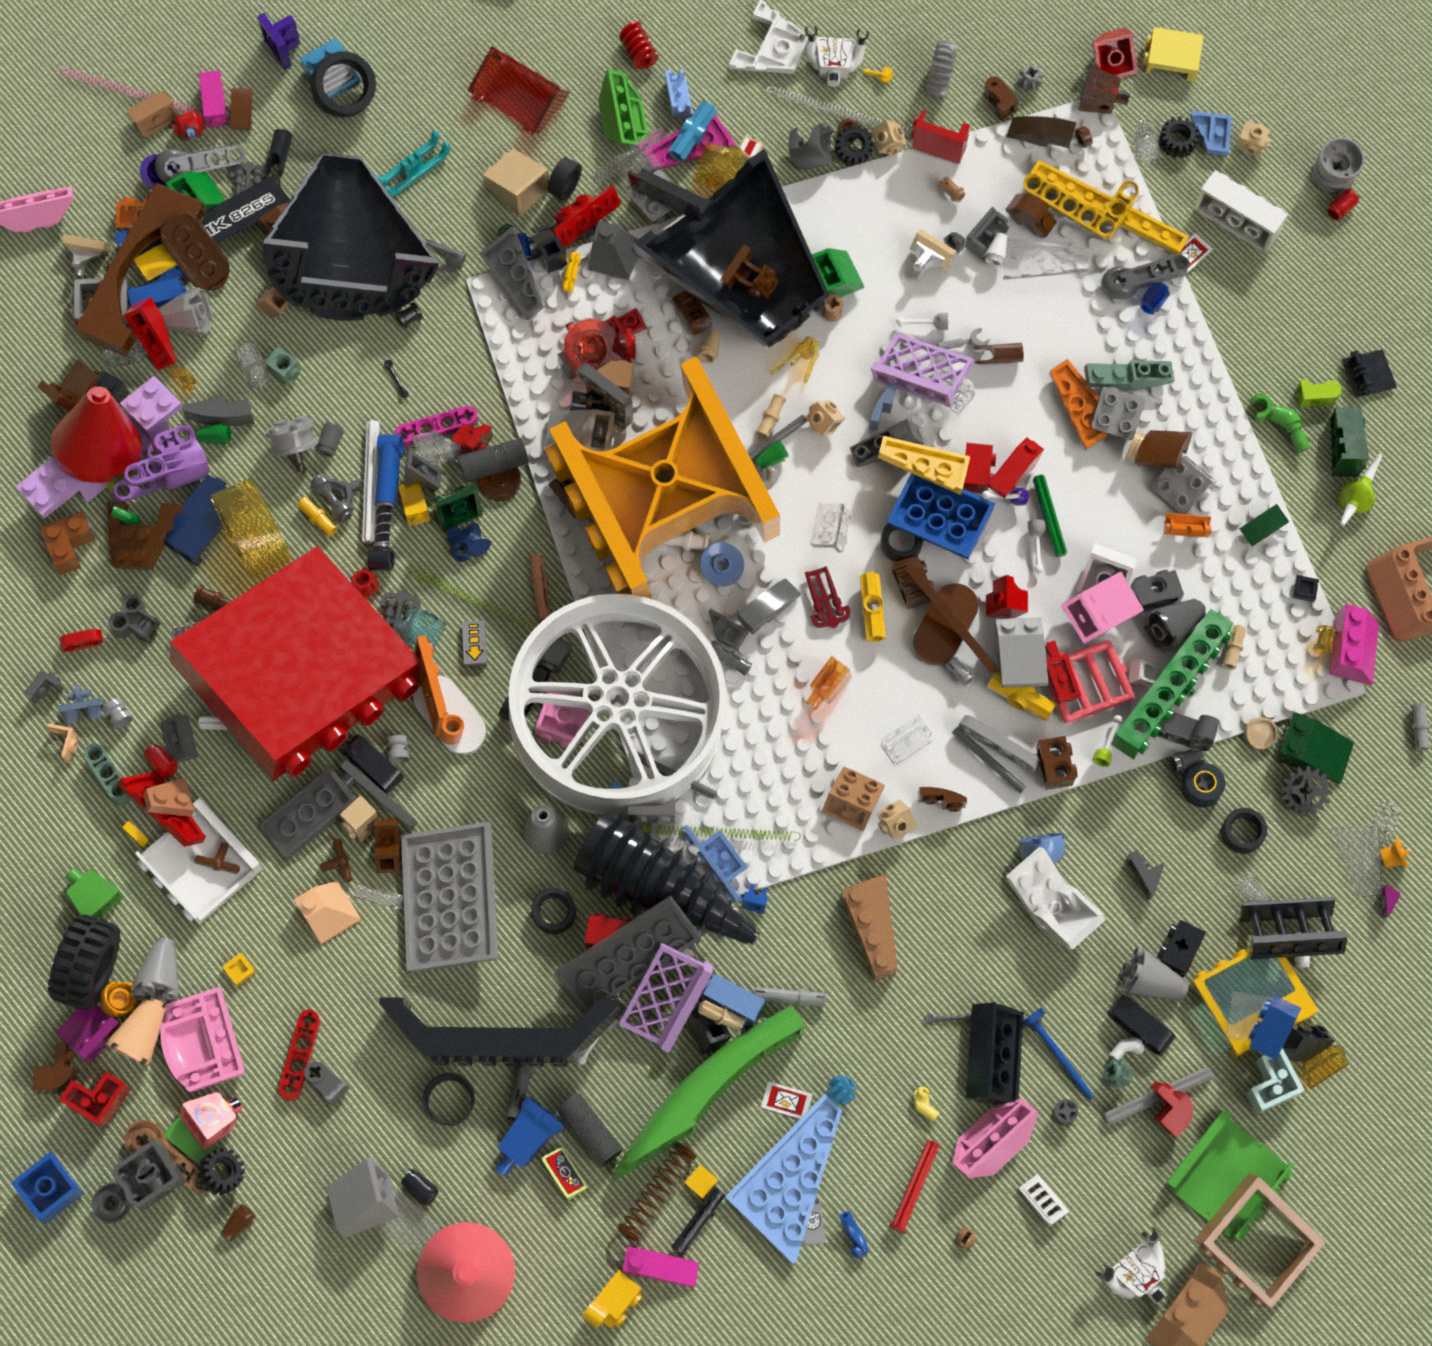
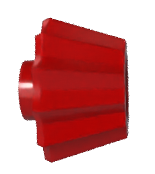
(365, 582)

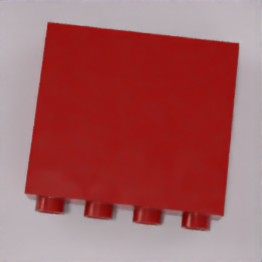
(296, 664)

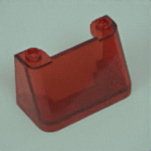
(517, 90)

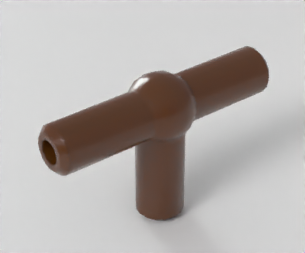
(341, 861)
(218, 863)

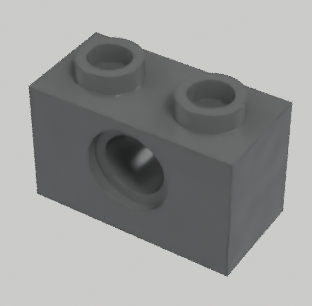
(1166, 581)

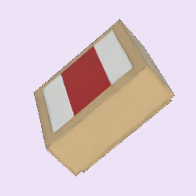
(750, 146)

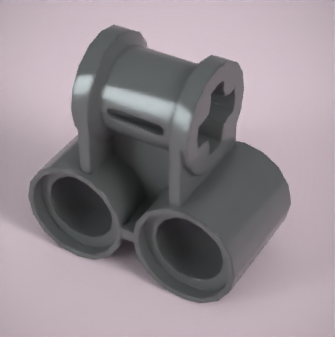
(136, 620)

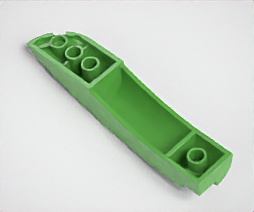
(696, 1093)

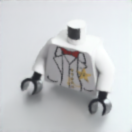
(835, 56)
(1138, 1271)

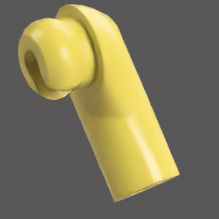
(922, 1106)

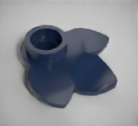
(469, 540)

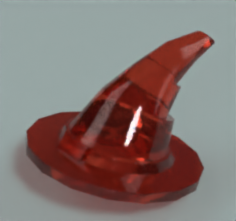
(591, 343)

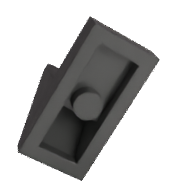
(422, 471)
(1146, 878)

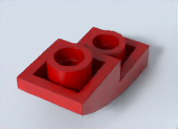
(629, 320)

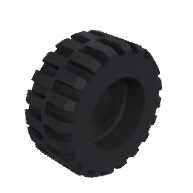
(84, 962)

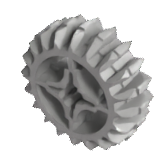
(941, 68)

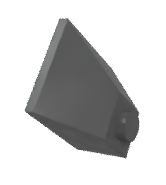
(612, 251)

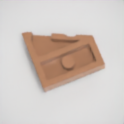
(170, 798)

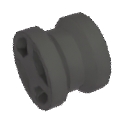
(1068, 1109)

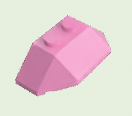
(35, 209)
(994, 1139)

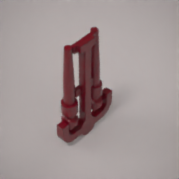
(832, 621)

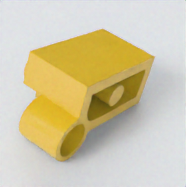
(613, 1302)

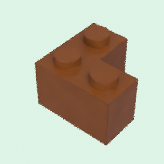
(63, 537)

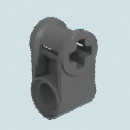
(328, 1084)

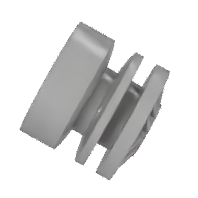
(1344, 157)

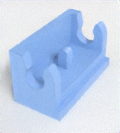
(678, 94)

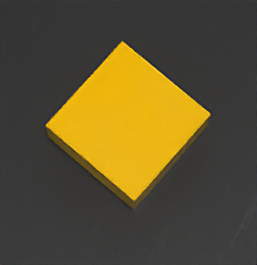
(135, 834)
(238, 969)
(701, 1182)

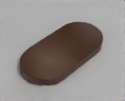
(194, 251)
(935, 637)

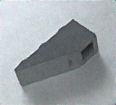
(867, 451)

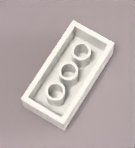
(1240, 211)

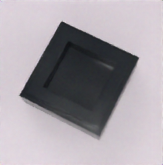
(1305, 588)

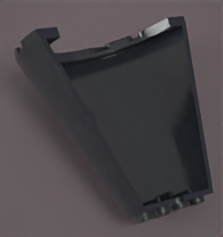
(750, 213)

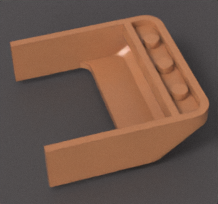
(1402, 591)

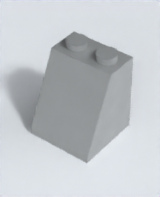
(361, 1199)

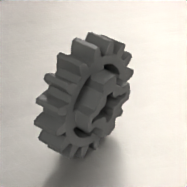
(1307, 779)

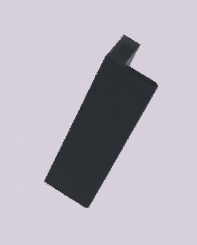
(670, 194)

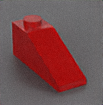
(151, 331)
(1016, 467)

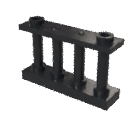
(1293, 945)

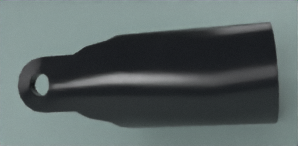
(279, 150)

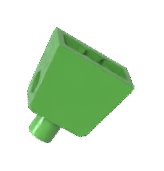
(92, 893)

